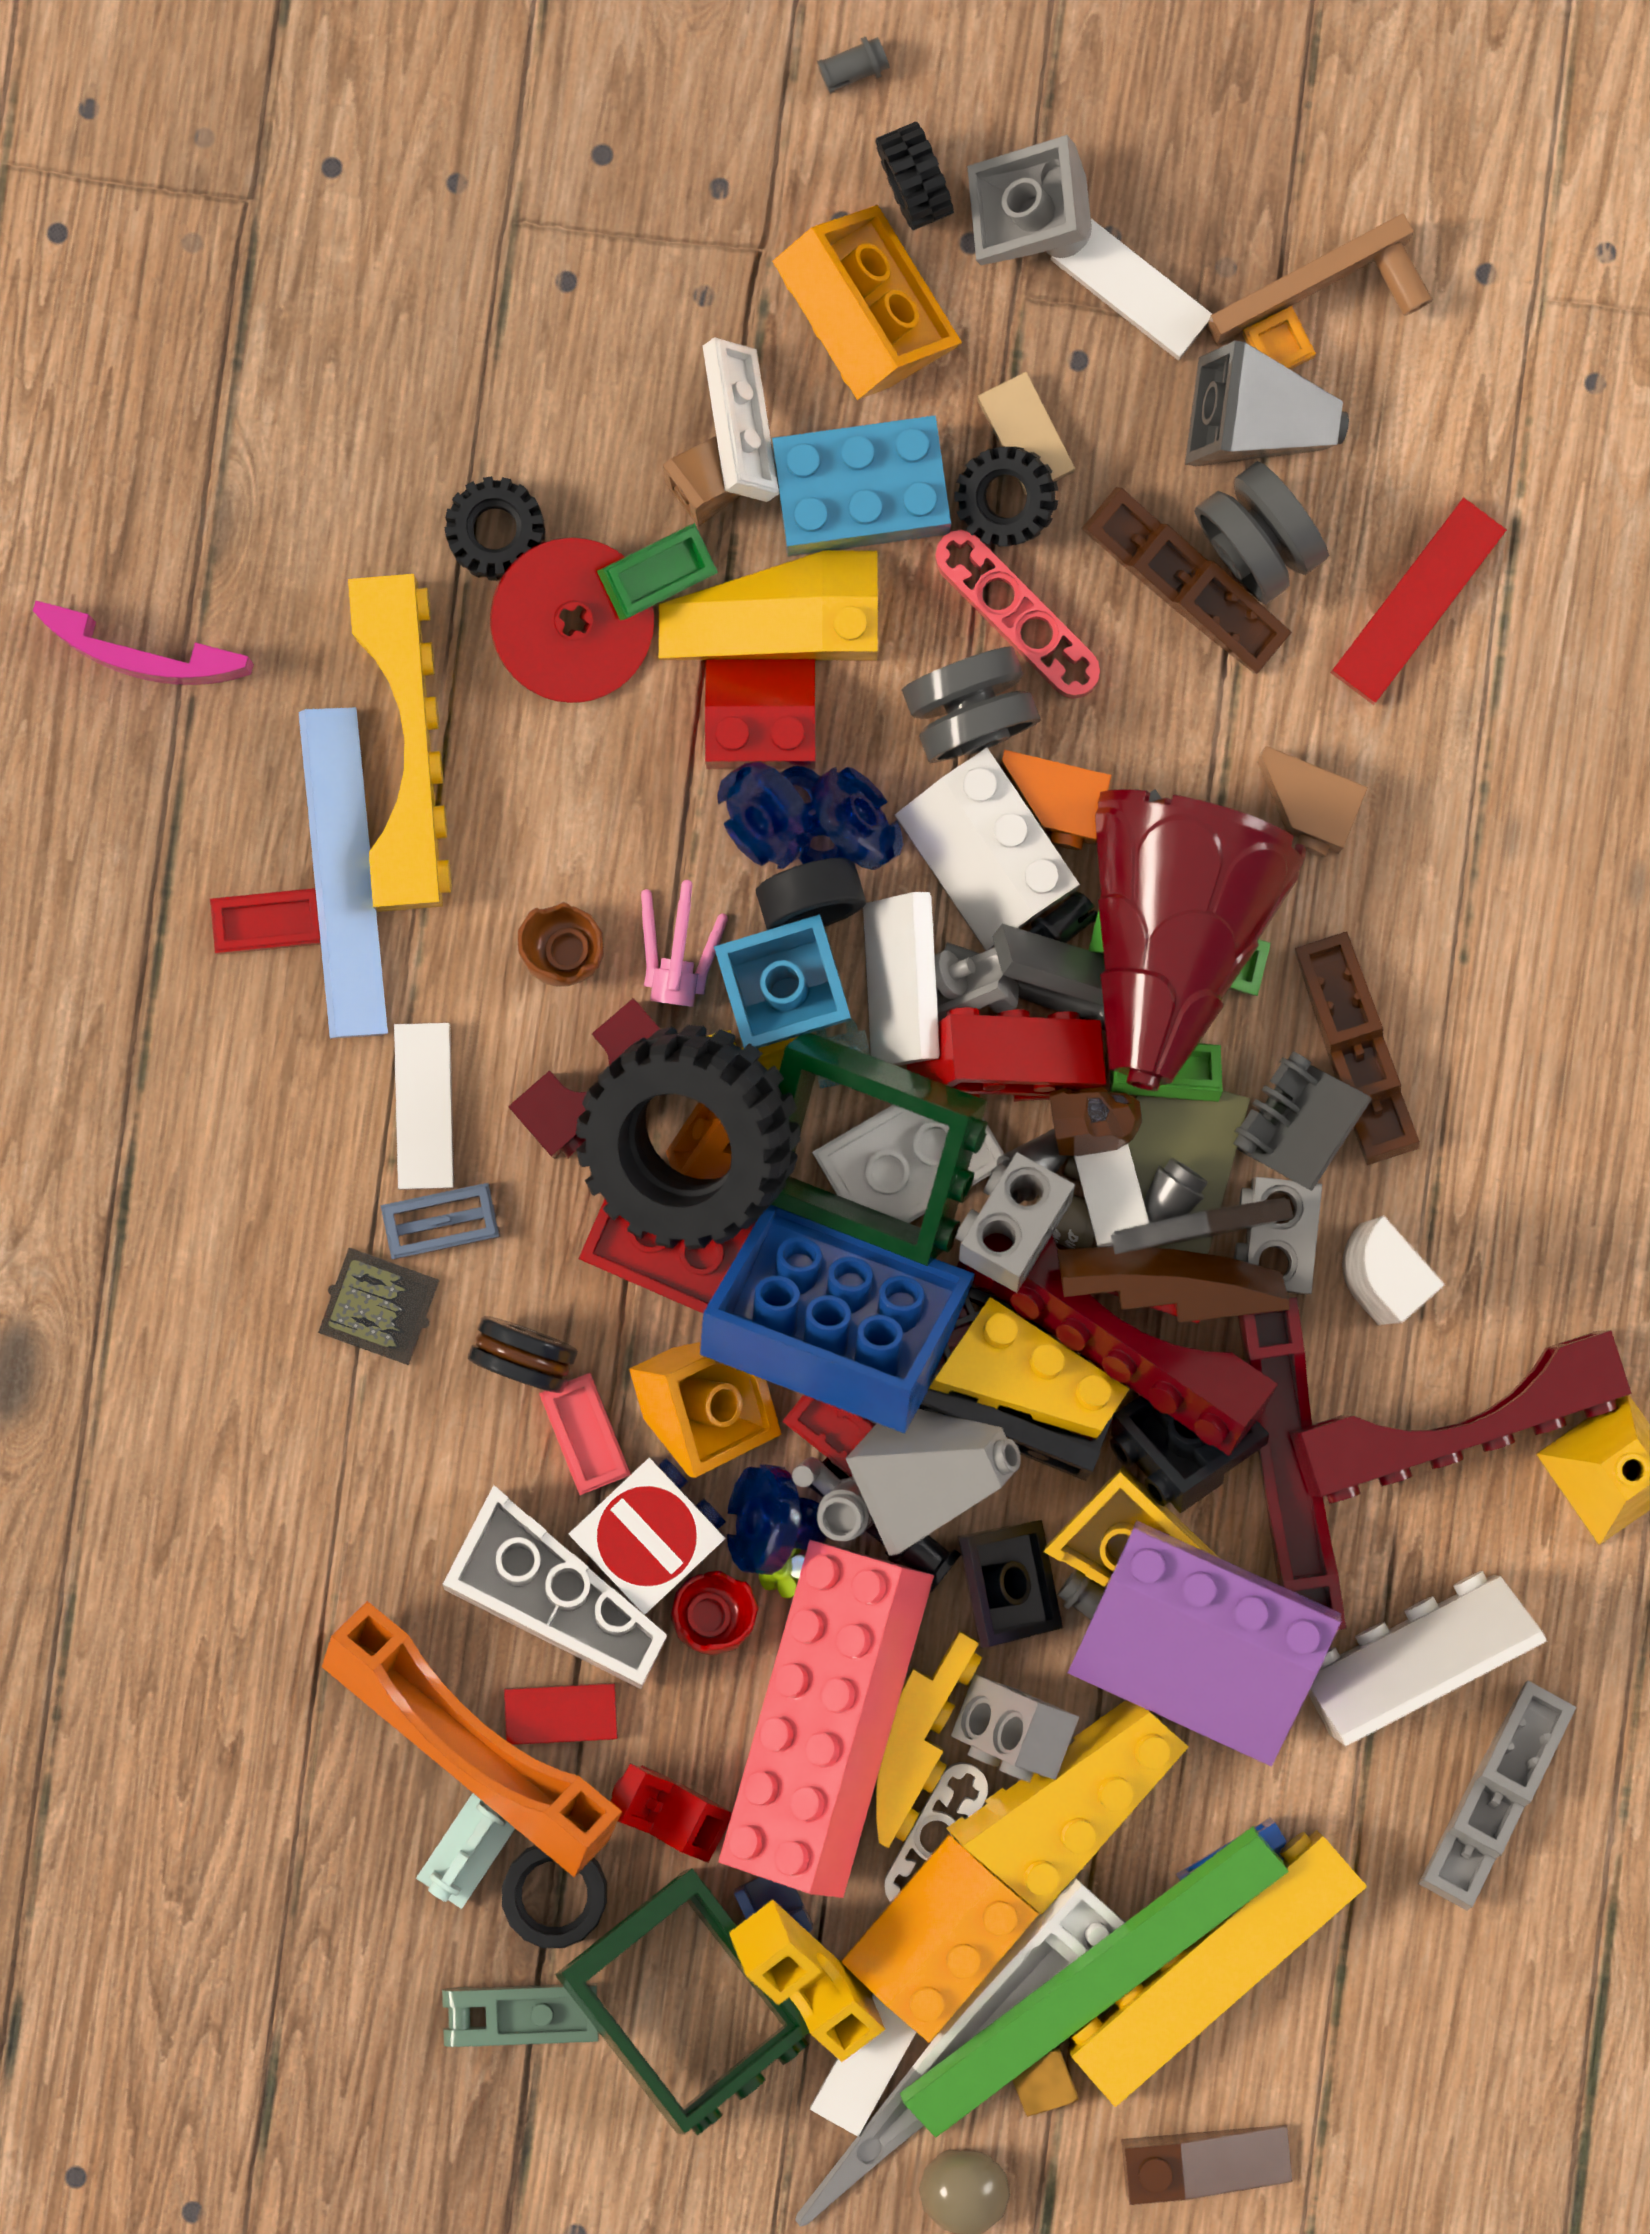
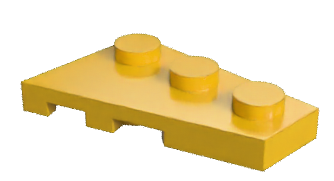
(1027, 1370)

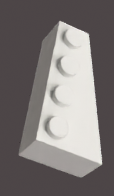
(543, 1588)

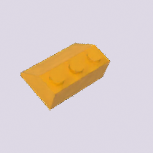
(866, 301)
(939, 1938)

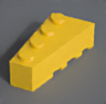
(1103, 1525)
(1049, 1828)

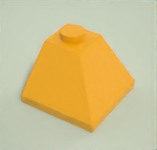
(703, 1407)

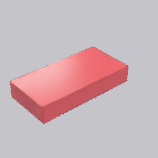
(585, 1434)

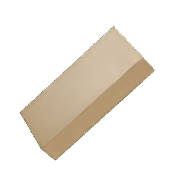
(1023, 422)

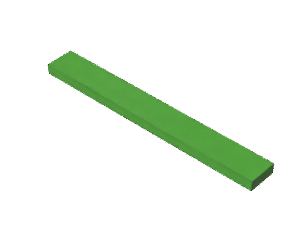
(1094, 1982)

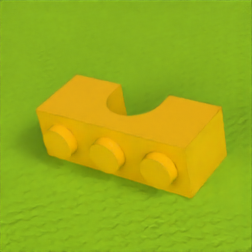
(794, 1965)

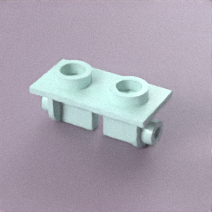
(465, 1852)

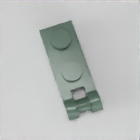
(516, 2016)

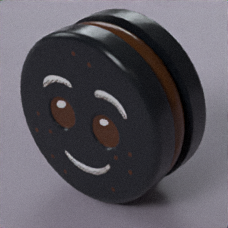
(522, 1354)

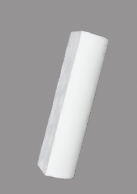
(1386, 1273)

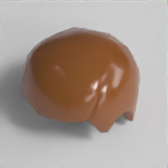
(560, 944)

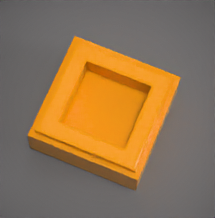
(1281, 339)

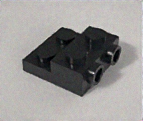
(1172, 1456)

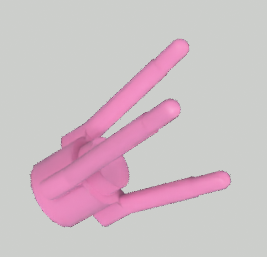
(675, 979)

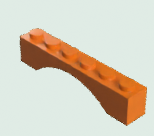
(543, 1803)

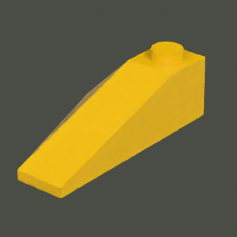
(796, 610)

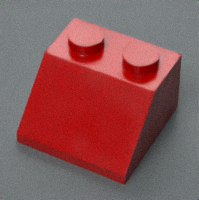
(760, 713)

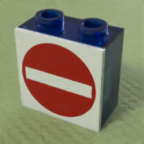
(649, 1533)

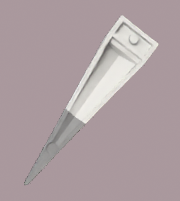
(1046, 1947)

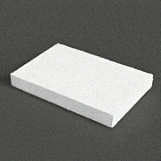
(901, 979)
(894, 1162)

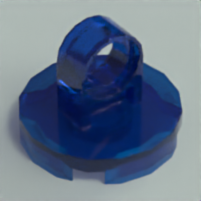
(768, 813)
(852, 818)
(769, 1519)

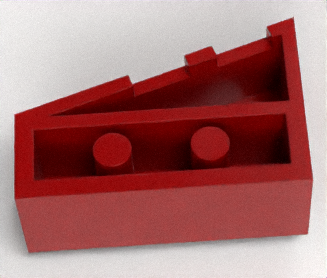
(1016, 1053)

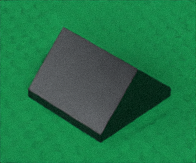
(1010, 1583)

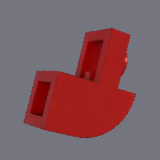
(670, 1812)

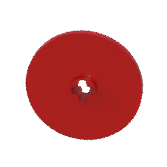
(530, 633)

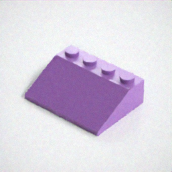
(1205, 1643)

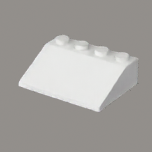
(1422, 1657)

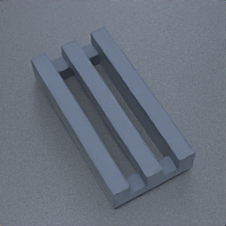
(487, 1212)

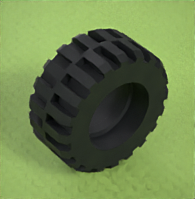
(640, 1181)

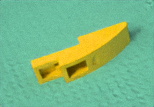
(909, 1757)

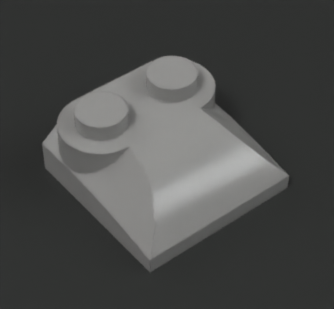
(1030, 203)

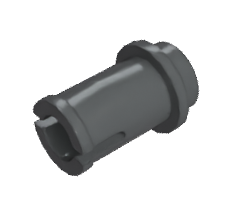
(854, 64)
(1081, 1593)

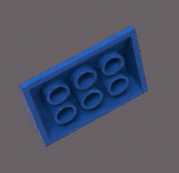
(834, 1317)

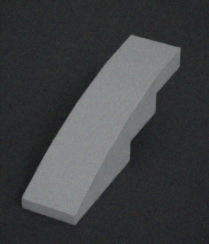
(1497, 1795)

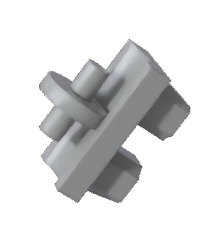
(973, 983)

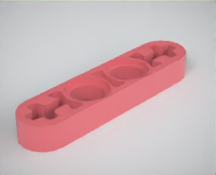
(1022, 609)

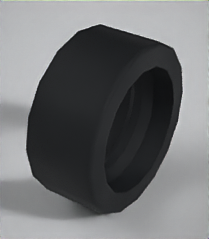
(811, 889)
(538, 1933)

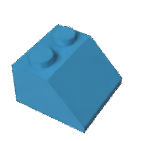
(783, 982)

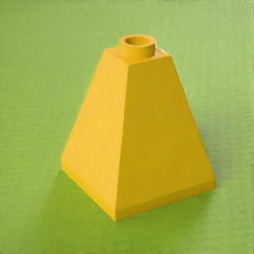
(1589, 1468)

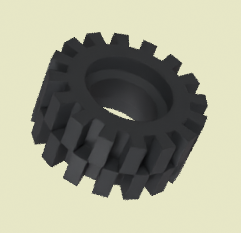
(914, 175)
(478, 499)
(973, 500)

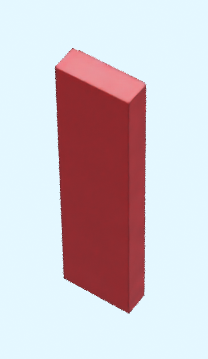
(1418, 601)

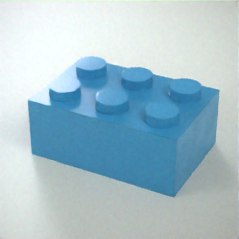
(861, 485)

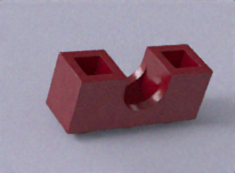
(552, 1109)

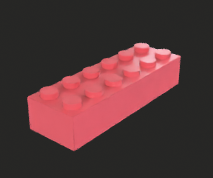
(826, 1719)

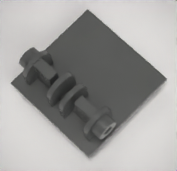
(1301, 1121)

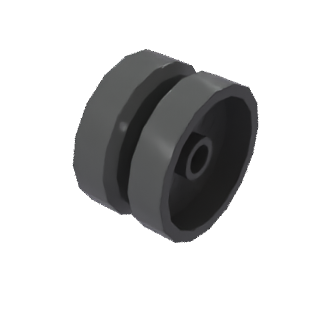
(1261, 532)
(968, 697)

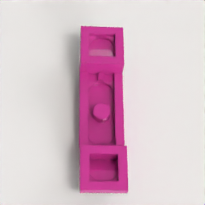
(206, 663)

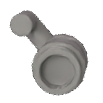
(842, 1511)

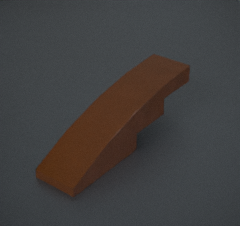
(1186, 580)
(1357, 1045)
(1195, 1282)

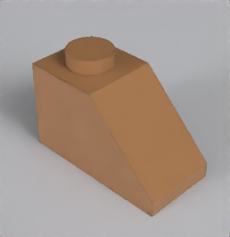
(698, 481)
(1311, 801)

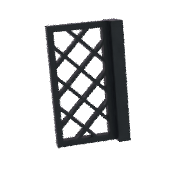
(1034, 1439)

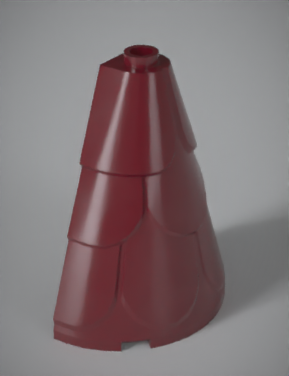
(1179, 919)

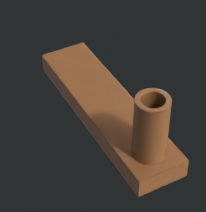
(1380, 245)

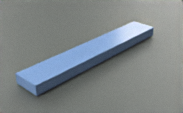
(342, 872)

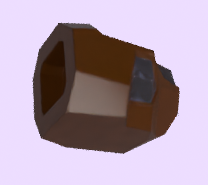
(1093, 1120)

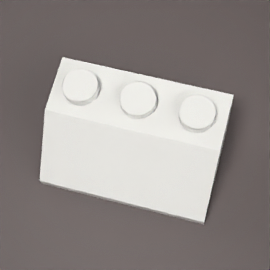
(986, 848)

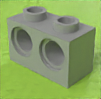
(1024, 1225)
(1295, 1238)
(1013, 1728)

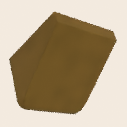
(1045, 2085)

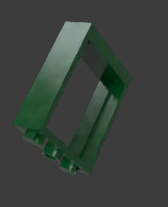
(961, 1111)
(742, 2077)

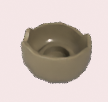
(964, 2191)

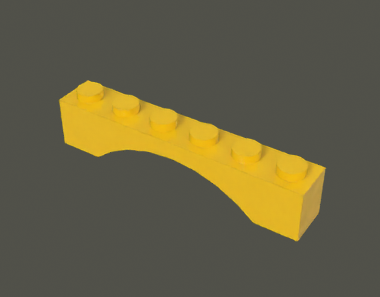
(406, 855)

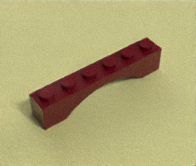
(1565, 1380)
(1201, 1389)
(1296, 1520)

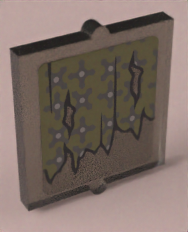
(379, 1306)

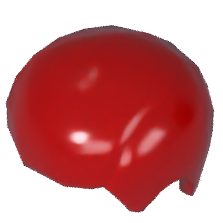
(714, 1613)

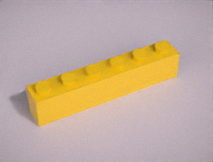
(1215, 1971)

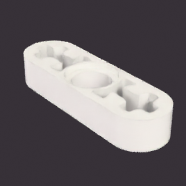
(944, 1793)

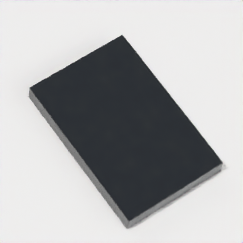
(1201, 1225)

